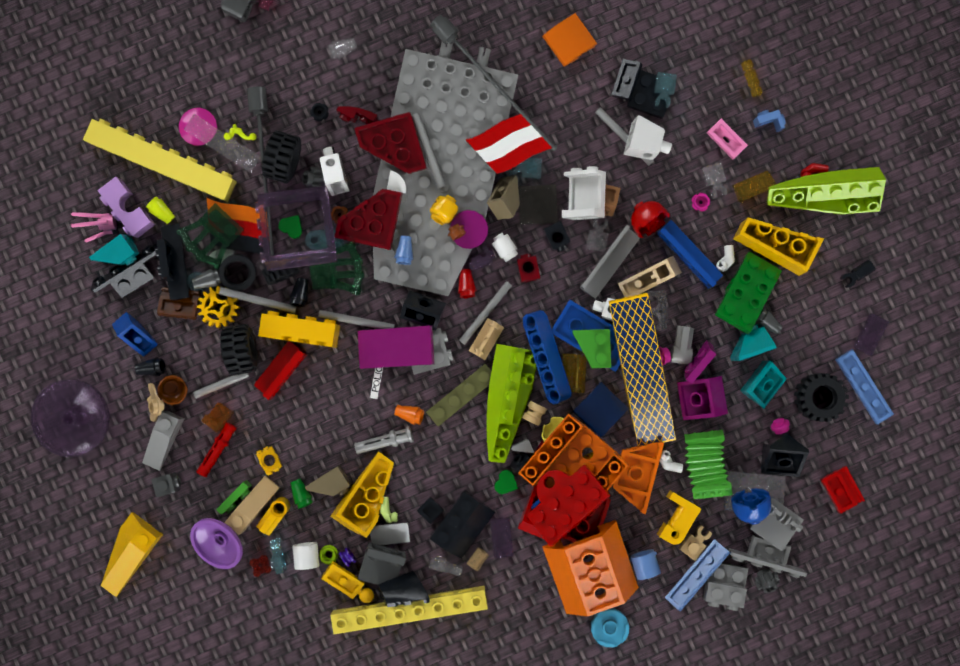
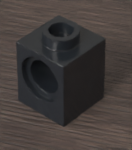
(556, 228)

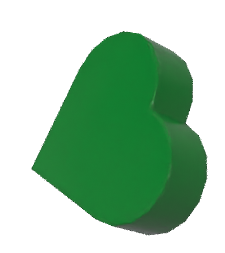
(292, 226)
(505, 483)

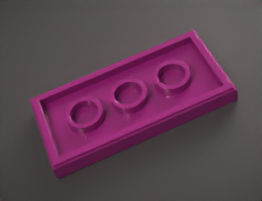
(395, 347)

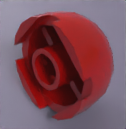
(648, 218)

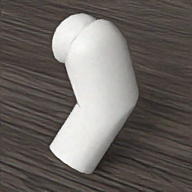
(728, 260)
(668, 464)

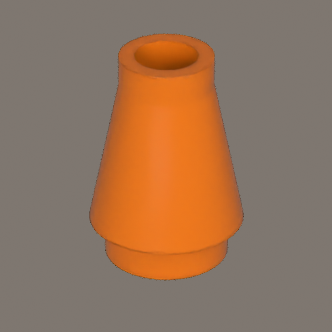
(410, 414)

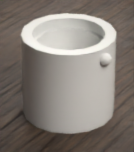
(305, 555)

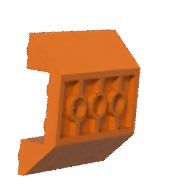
(565, 453)
(580, 579)

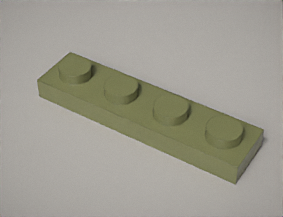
(460, 395)

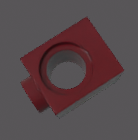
(528, 277)

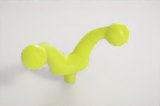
(235, 130)

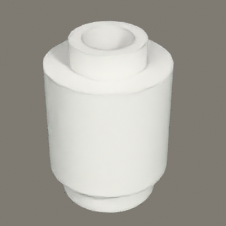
(505, 247)

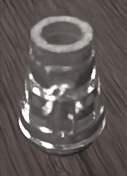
(341, 48)

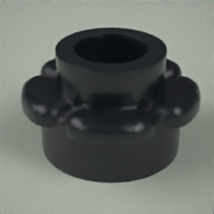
(319, 107)

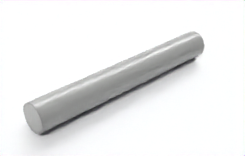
(220, 384)

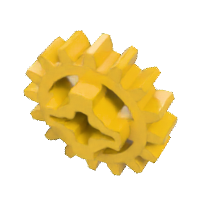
(222, 314)

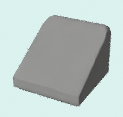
(523, 446)

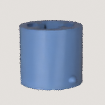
(645, 564)

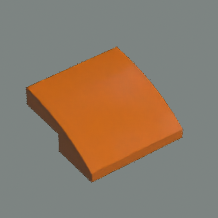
(569, 39)

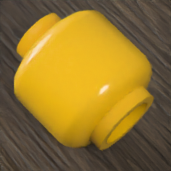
(444, 209)

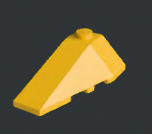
(362, 504)

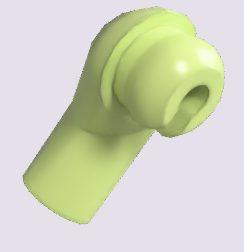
(385, 512)

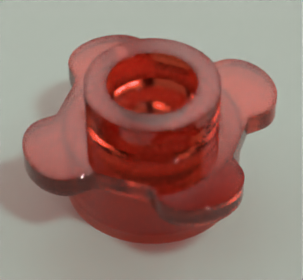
(263, 560)

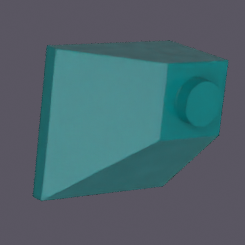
(118, 251)
(754, 343)

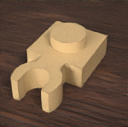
(693, 545)

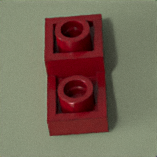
(350, 113)

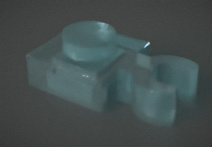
(665, 86)
(530, 168)
(277, 560)

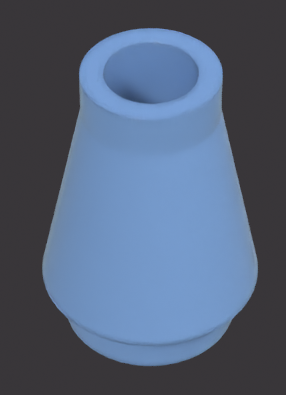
(404, 251)

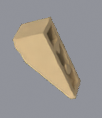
(650, 277)
(252, 505)

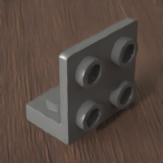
(381, 564)

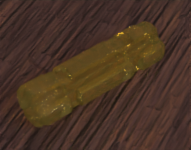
(752, 78)

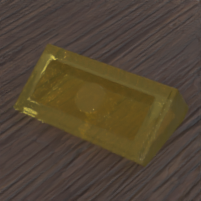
(753, 186)
(575, 371)

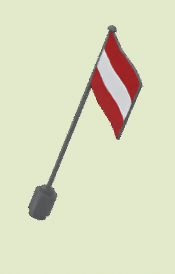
(509, 140)

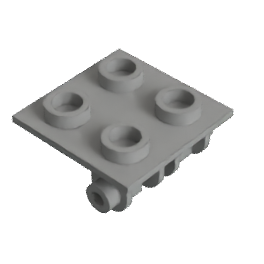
(779, 525)

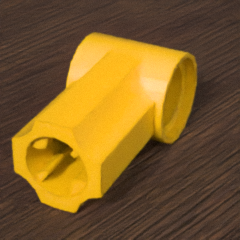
(273, 516)

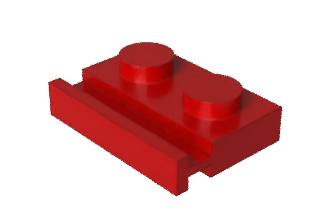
(842, 489)

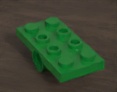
(748, 292)

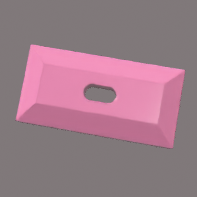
(735, 145)

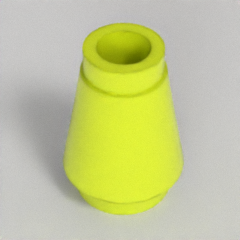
(160, 210)

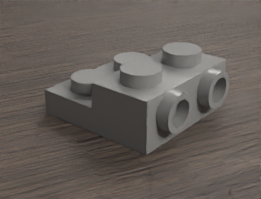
(441, 355)
(727, 587)

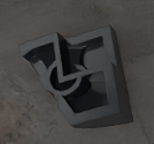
(403, 590)

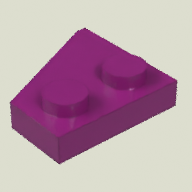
(700, 362)

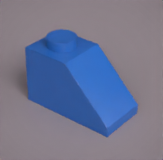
(134, 334)

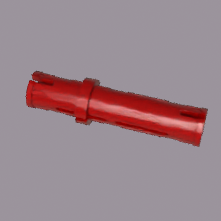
(220, 443)

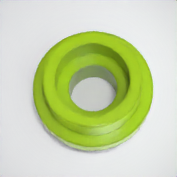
(322, 554)

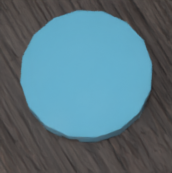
(610, 627)

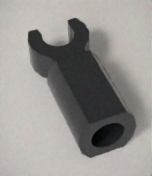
(859, 273)

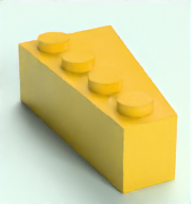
(785, 247)
(299, 330)

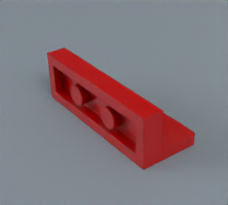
(280, 370)

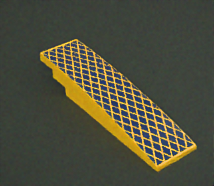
(642, 369)

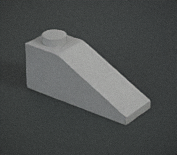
(162, 439)

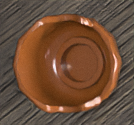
(172, 389)

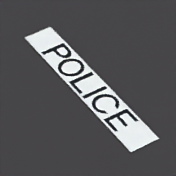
(376, 383)

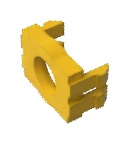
(269, 451)

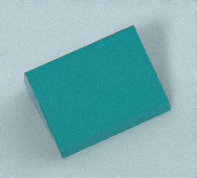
(764, 383)

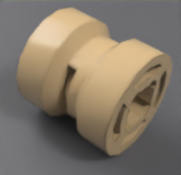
(534, 413)

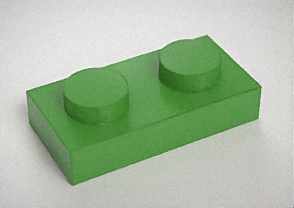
(229, 504)

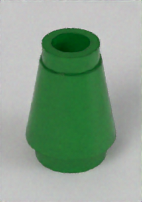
(301, 496)

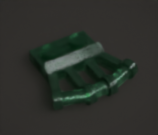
(220, 226)
(326, 276)

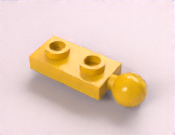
(347, 583)

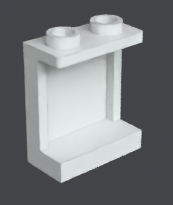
(586, 194)

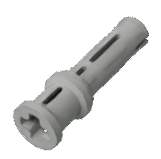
(393, 438)

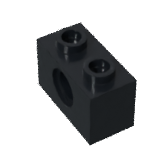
(422, 310)

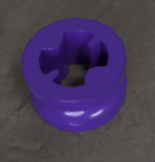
(347, 557)

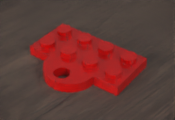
(566, 502)

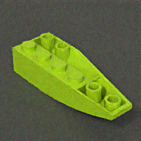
(832, 191)
(507, 397)

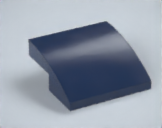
(600, 409)

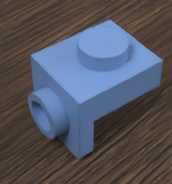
(765, 117)

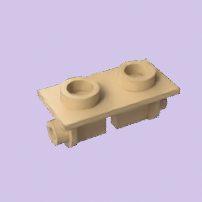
(486, 339)

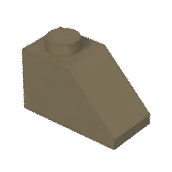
(505, 198)
(331, 483)

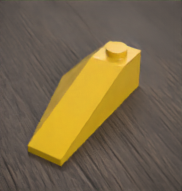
(131, 547)

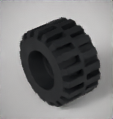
(281, 156)
(239, 349)
(836, 398)

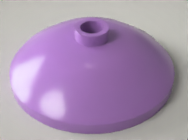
(216, 543)

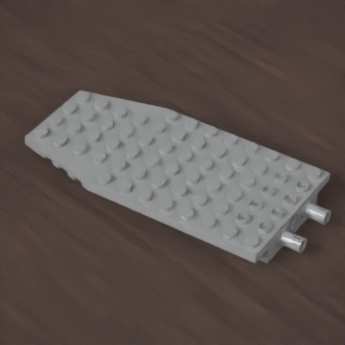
(453, 106)

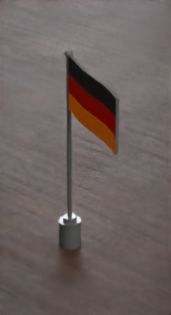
(245, 215)

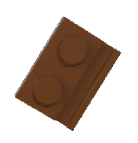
(180, 308)

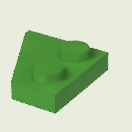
(595, 346)

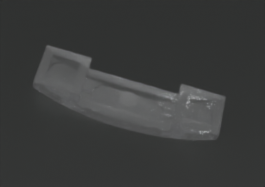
(215, 139)

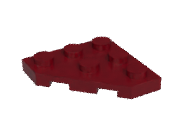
(393, 142)
(372, 220)

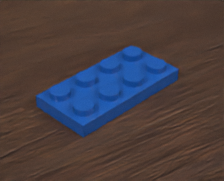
(578, 318)

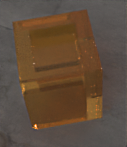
(217, 417)

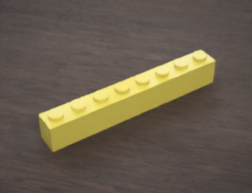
(159, 160)

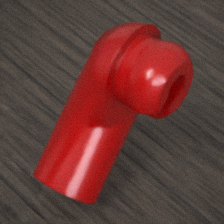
(814, 168)

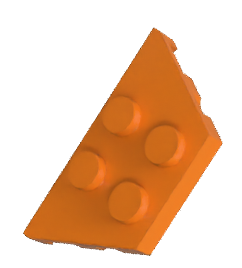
(639, 477)

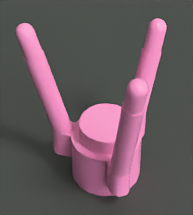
(106, 223)

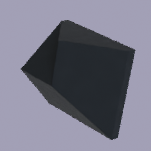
(784, 457)

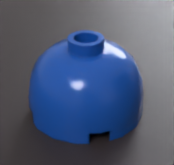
(751, 506)

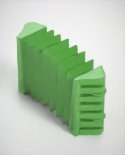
(706, 464)

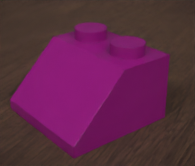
(702, 398)

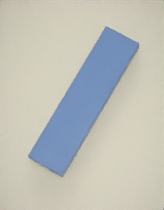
(864, 386)
(697, 575)

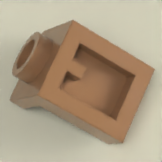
(611, 199)

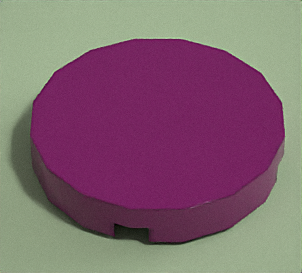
(475, 228)

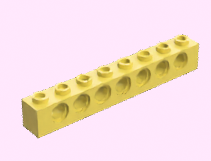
(380, 615)

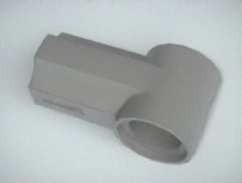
(681, 350)

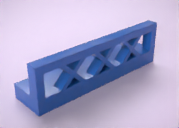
(689, 254)

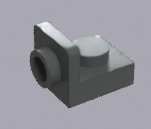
(166, 484)

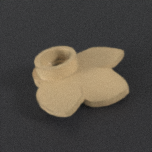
(155, 405)

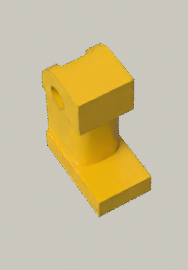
(680, 521)

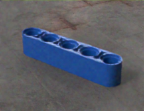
(547, 357)

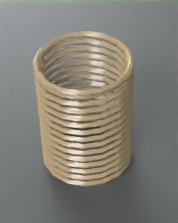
(479, 562)

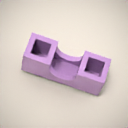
(115, 195)

